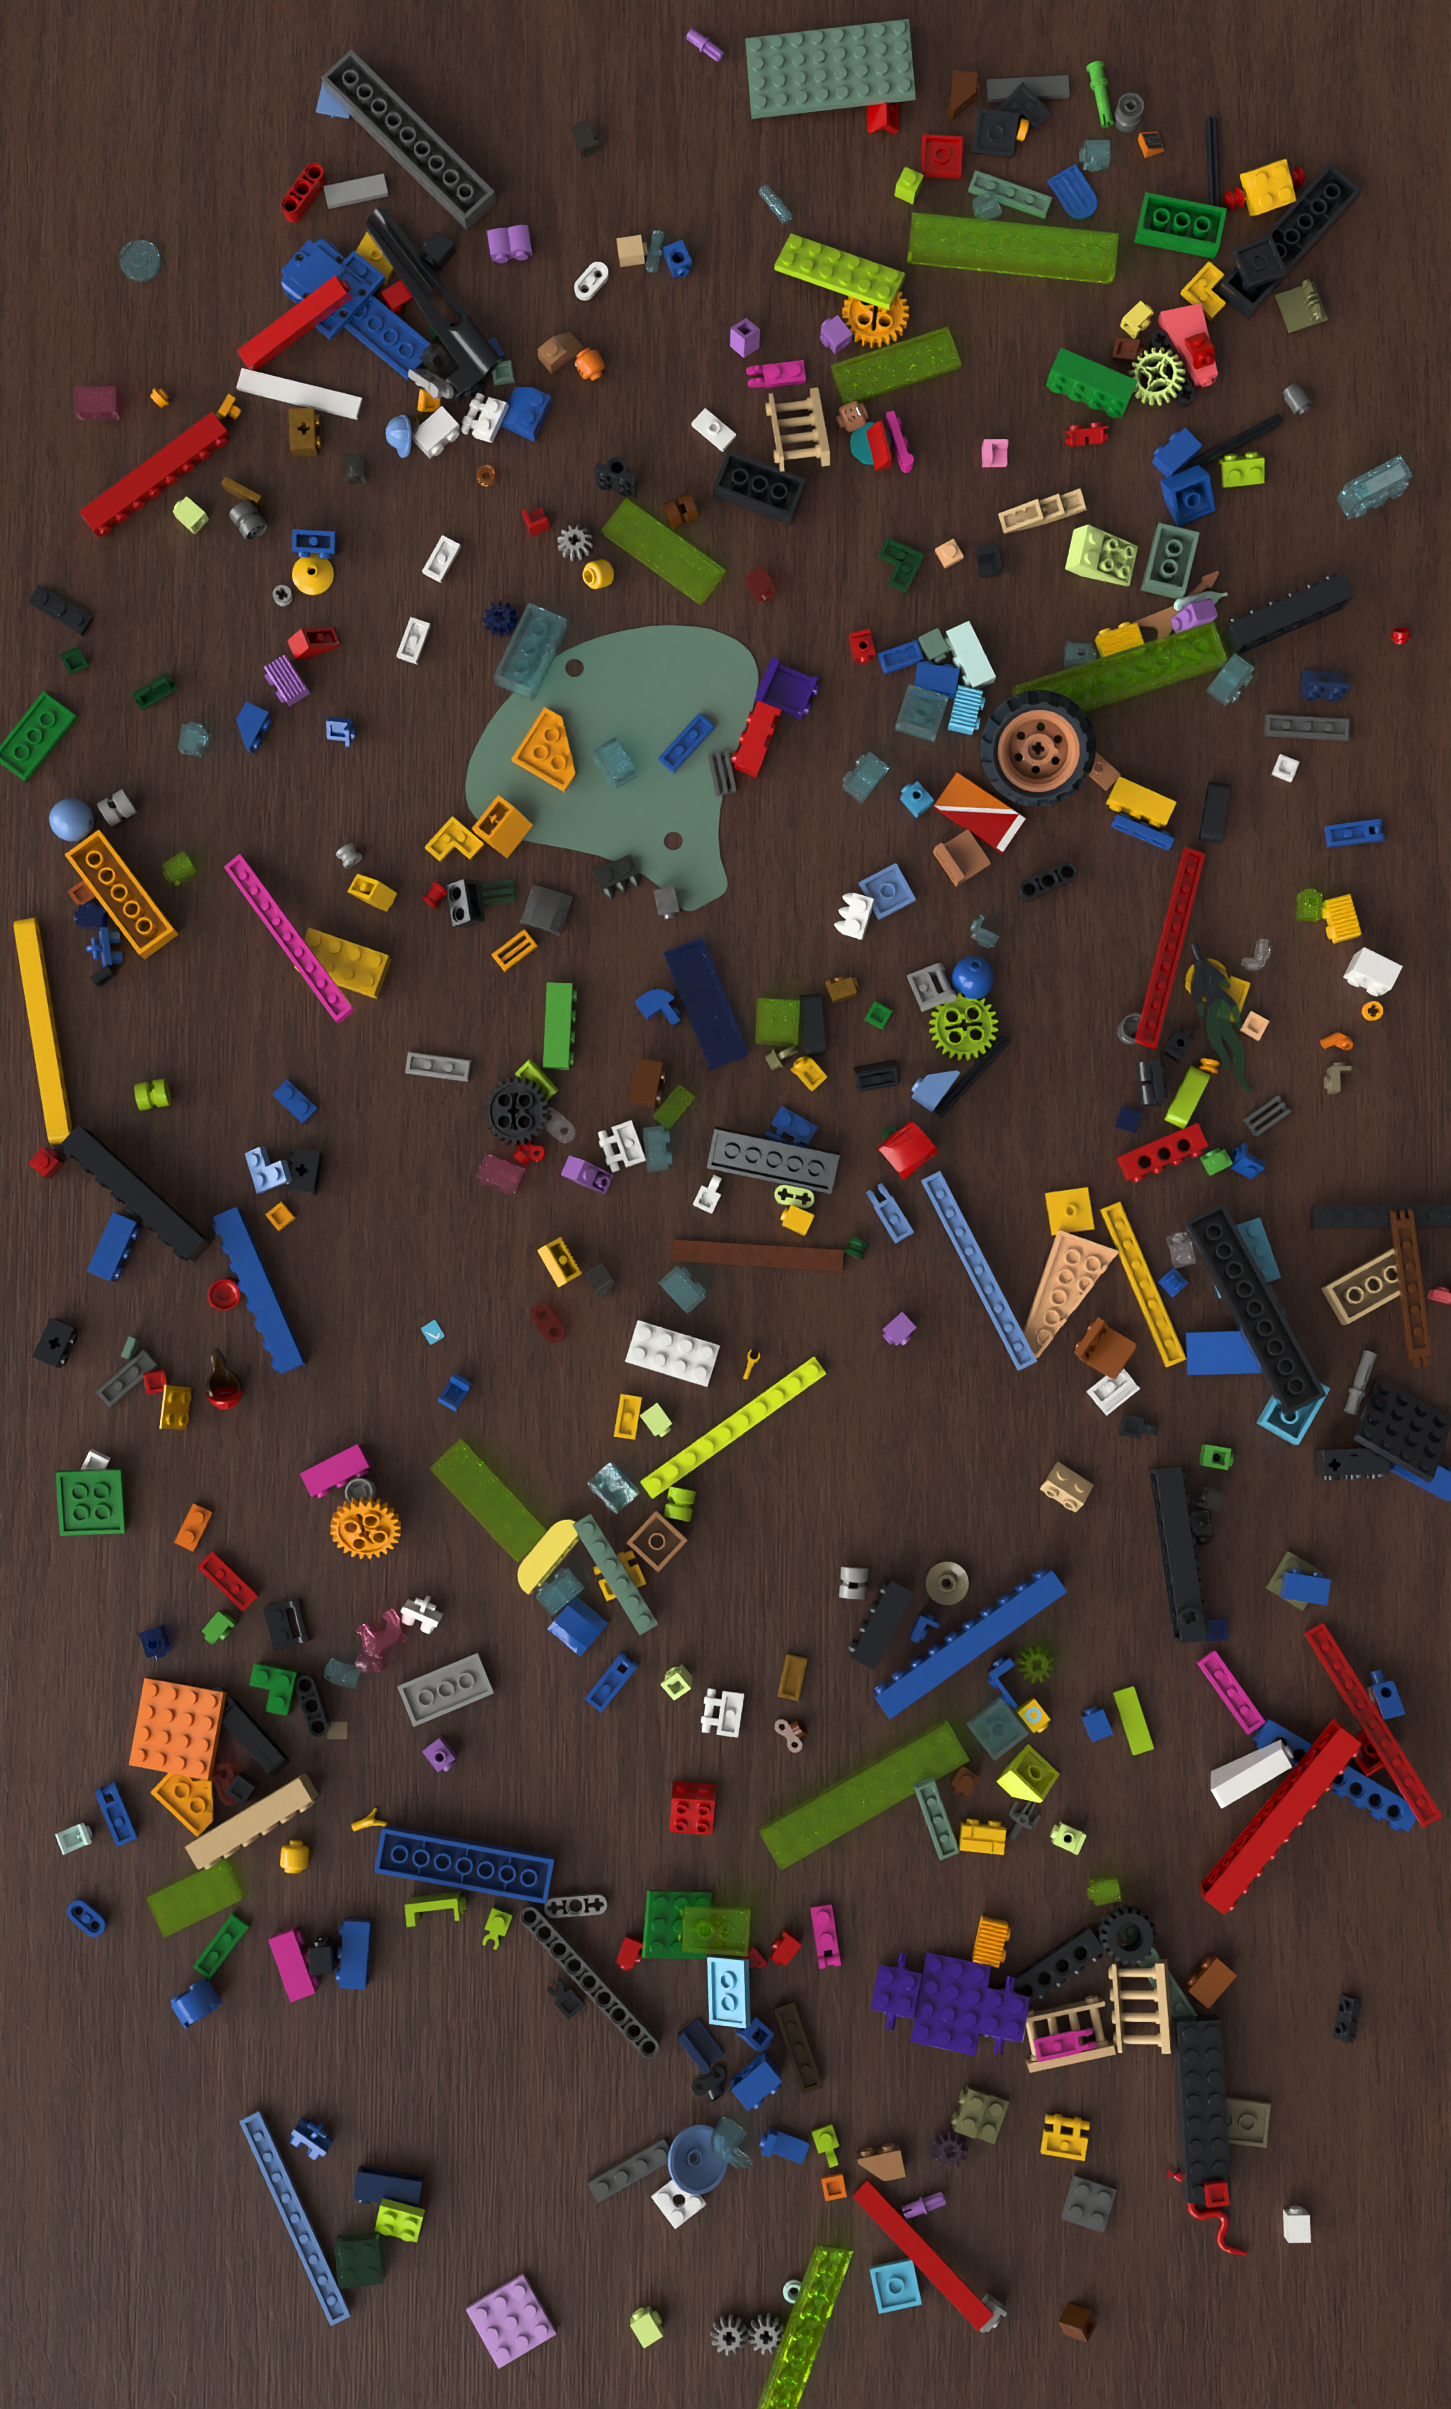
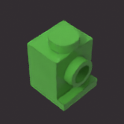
(1216, 1161)
(1225, 1457)
(219, 1627)

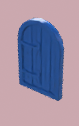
(1074, 193)

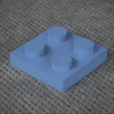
(888, 890)

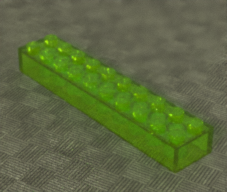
(1012, 248)
(1136, 669)
(862, 1795)

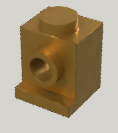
(842, 989)

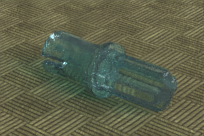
(775, 204)
(654, 251)

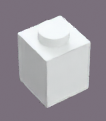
(1296, 2225)

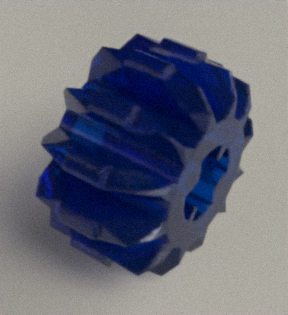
(498, 611)

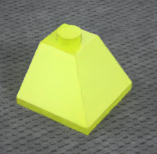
(1028, 1776)

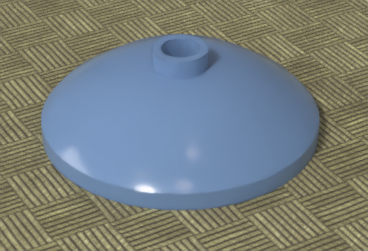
(704, 2170)

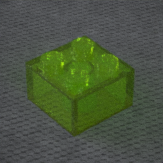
(777, 1021)

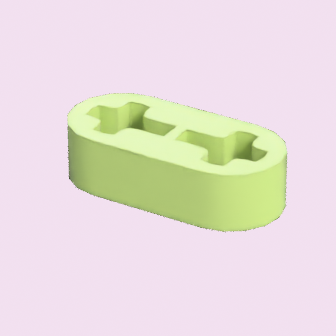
(796, 1192)

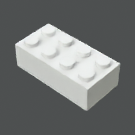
(672, 1353)

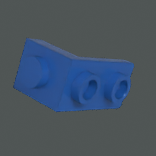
(999, 1667)
(783, 2145)

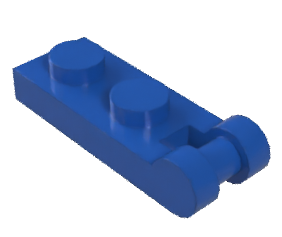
(1354, 833)
(611, 1682)
(116, 1814)

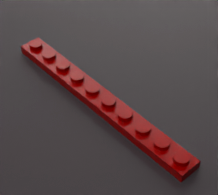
(1169, 948)
(1373, 1725)

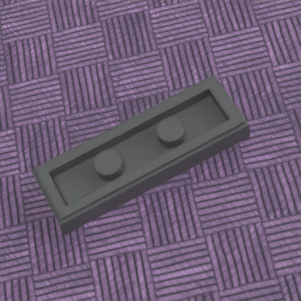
(127, 1378)

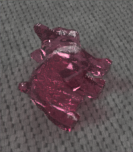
(377, 1642)

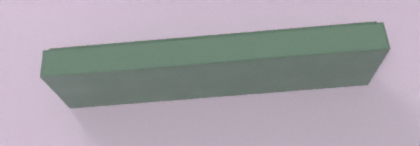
(1011, 194)
(936, 1818)

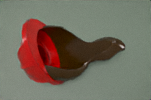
(223, 1385)

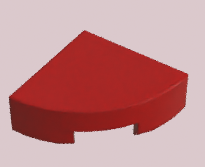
(756, 1960)

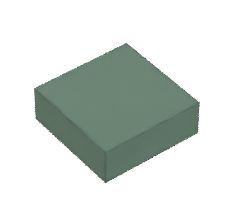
(503, 373)
(130, 1348)

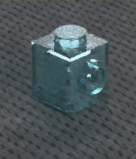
(1095, 155)
(193, 739)

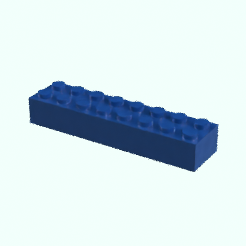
(465, 1864)

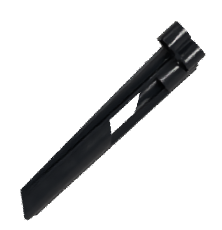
(464, 342)

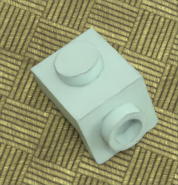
(74, 1838)

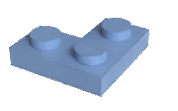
(266, 1175)

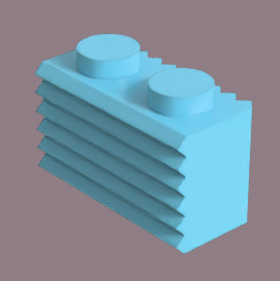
(965, 710)

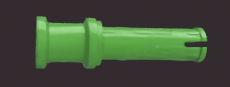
(1098, 85)

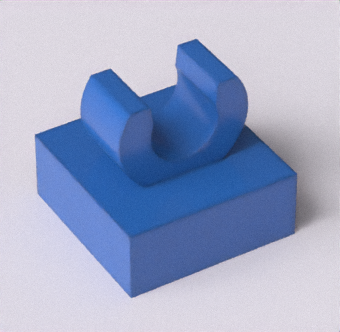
(1172, 1282)

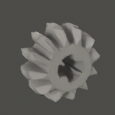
(569, 538)
(757, 2330)
(737, 2337)

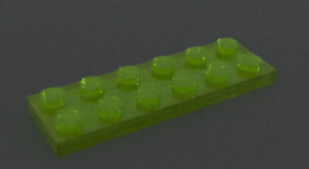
(896, 366)
(663, 551)
(489, 1500)

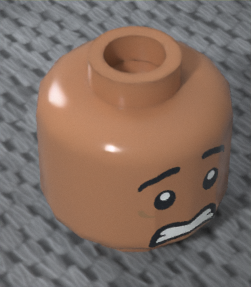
(852, 416)

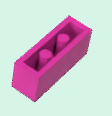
(336, 1471)
(293, 1964)

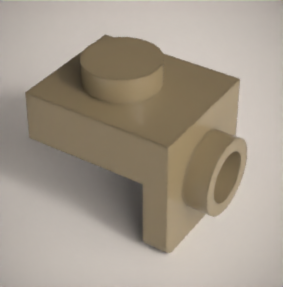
(1332, 1080)

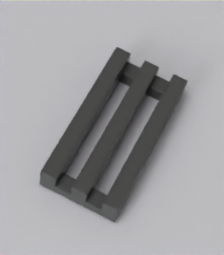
(718, 756)
(1281, 1105)

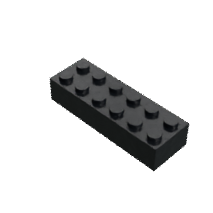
(1288, 614)

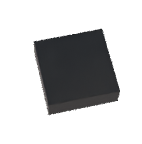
(102, 976)

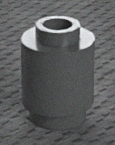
(1297, 399)

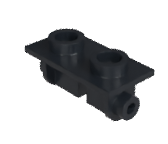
(1345, 2028)

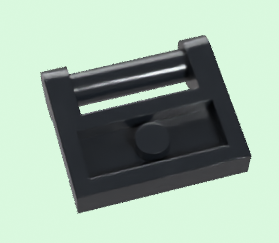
(280, 1626)

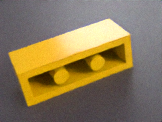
(1140, 803)

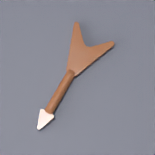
(1162, 620)

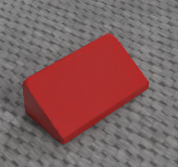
(879, 446)

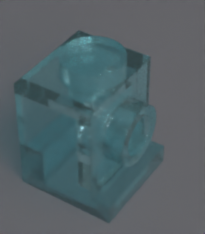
(1071, 656)

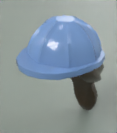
(402, 429)

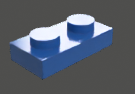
(295, 1101)

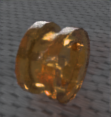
(484, 468)

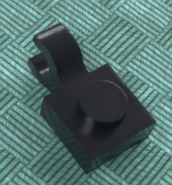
(1134, 1427)

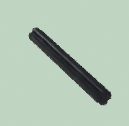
(1213, 162)
(1237, 441)
(968, 1080)

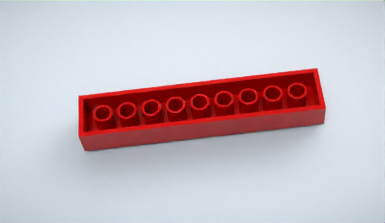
(1280, 1816)

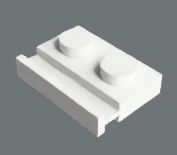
(1111, 1393)

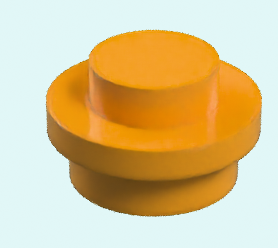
(160, 397)

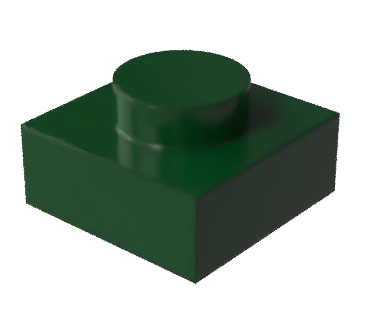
(74, 660)

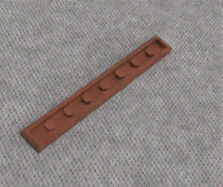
(758, 1255)

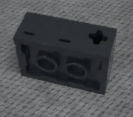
(1349, 1463)

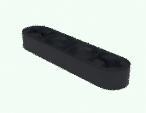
(1188, 388)

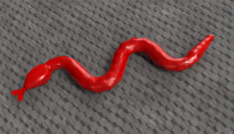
(1210, 2213)

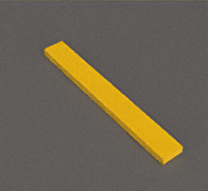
(1143, 1284)

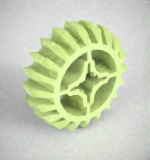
(1171, 385)

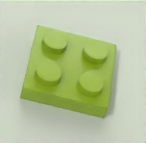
(399, 2220)

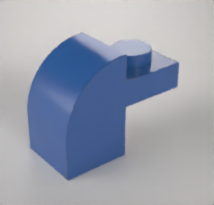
(656, 1001)

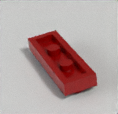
(228, 1581)

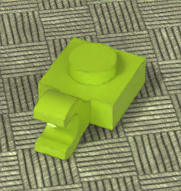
(826, 2142)

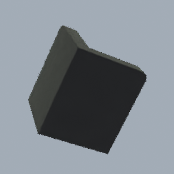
(988, 561)
(242, 1788)

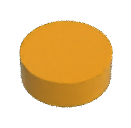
(1022, 129)

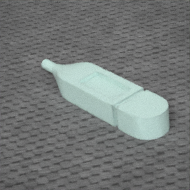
(1182, 602)

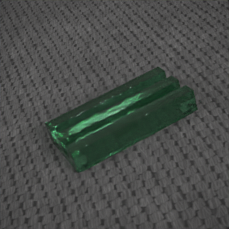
(512, 898)

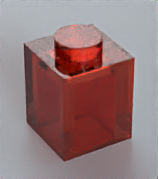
(760, 585)

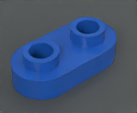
(85, 1920)

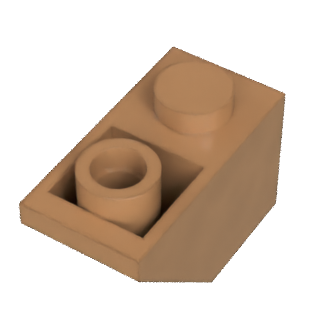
(883, 2162)

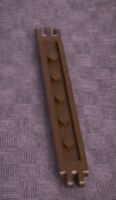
(1410, 1287)

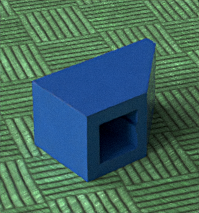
(252, 725)

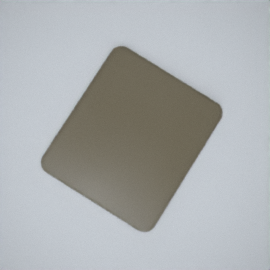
(337, 1730)

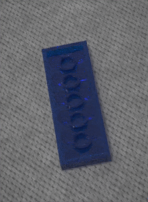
(706, 1004)

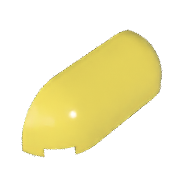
(547, 1555)

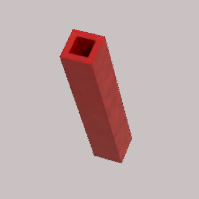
(295, 323)

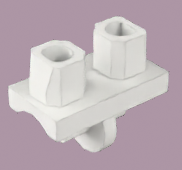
(422, 1611)

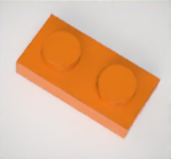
(193, 1527)

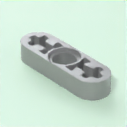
(570, 1913)

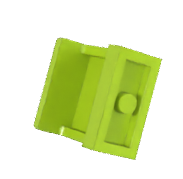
(434, 1902)

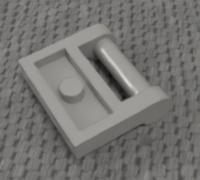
(925, 990)

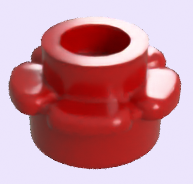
(1401, 635)

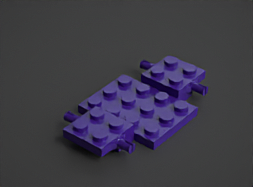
(951, 2004)

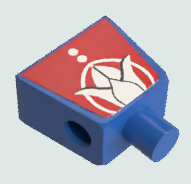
(1390, 1704)

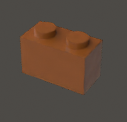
(1210, 1980)

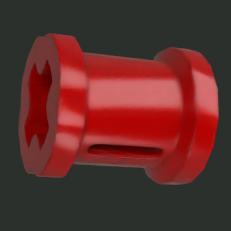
(434, 895)

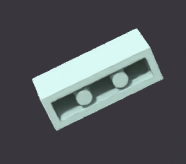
(969, 656)

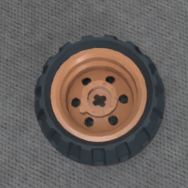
(1053, 781)

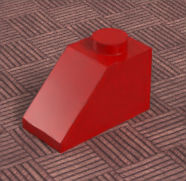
(313, 642)

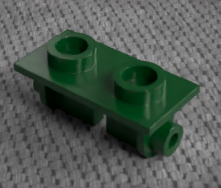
(154, 691)

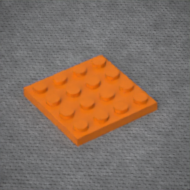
(177, 1728)

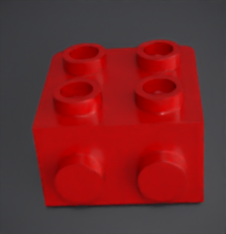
(692, 1807)

